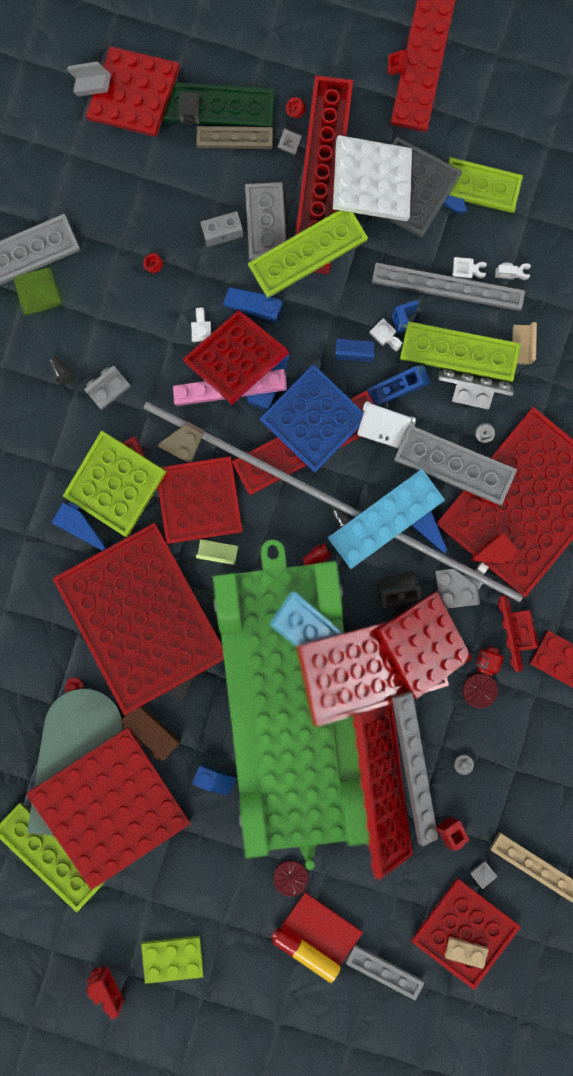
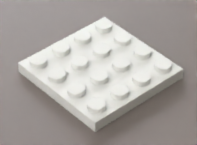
(372, 178)

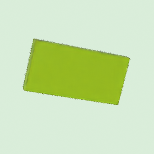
(486, 185)

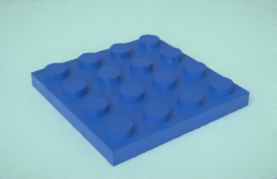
(313, 418)

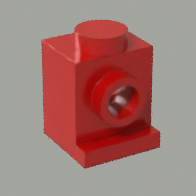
(452, 833)

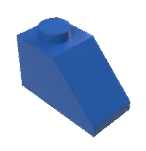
(214, 779)

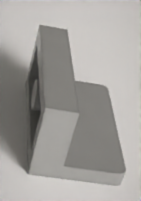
(90, 78)

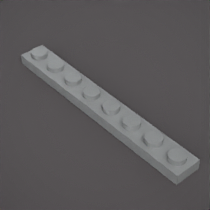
(448, 286)
(415, 768)

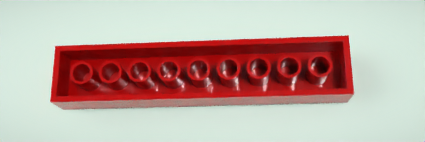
(327, 121)

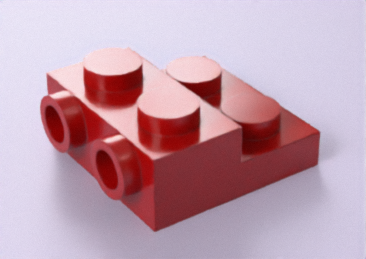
(104, 989)

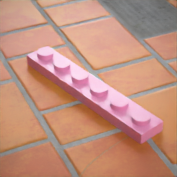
(203, 392)

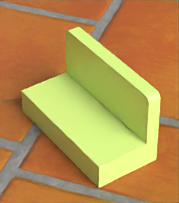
(217, 552)

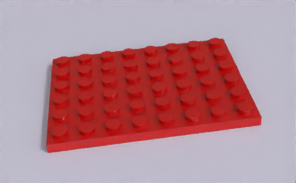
(535, 509)
(139, 618)

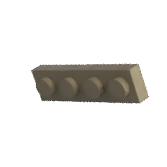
(235, 137)

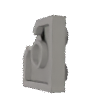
(456, 589)

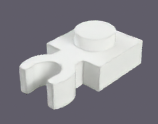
(464, 268)

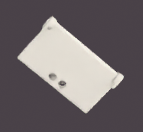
(381, 422)

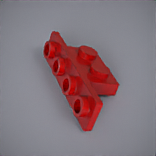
(519, 631)

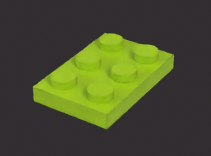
(172, 959)

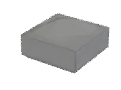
(289, 141)
(483, 874)

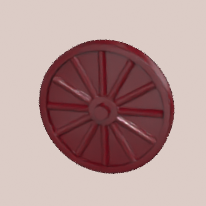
(480, 690)
(290, 878)

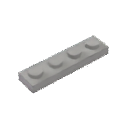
(384, 972)

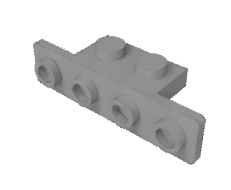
(473, 390)

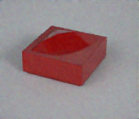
(397, 62)

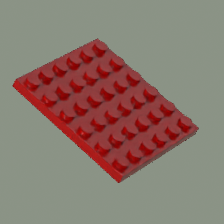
(108, 808)

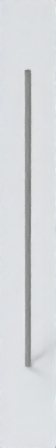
(336, 503)

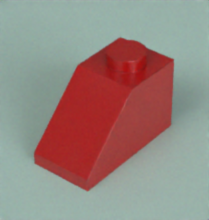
(497, 551)

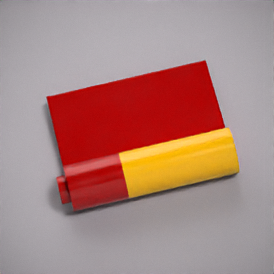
(316, 937)

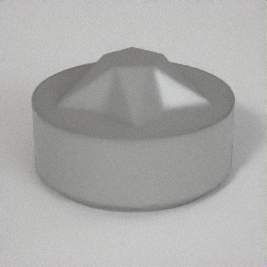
(485, 432)
(463, 764)

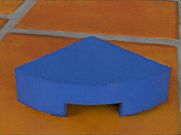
(456, 204)

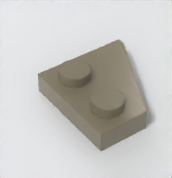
(183, 442)

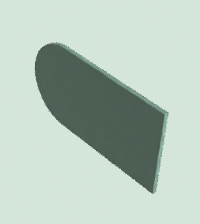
(72, 729)

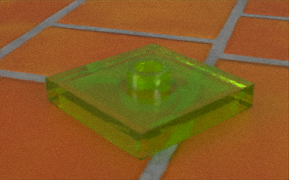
(37, 291)

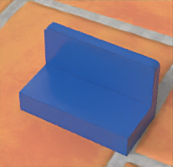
(400, 315)
(354, 350)

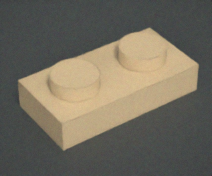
(466, 952)

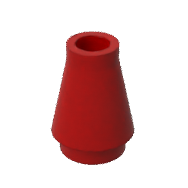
(317, 555)

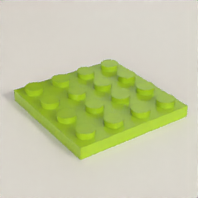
(114, 483)

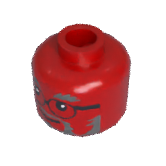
(489, 661)

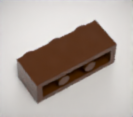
(151, 732)

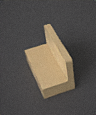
(527, 338)

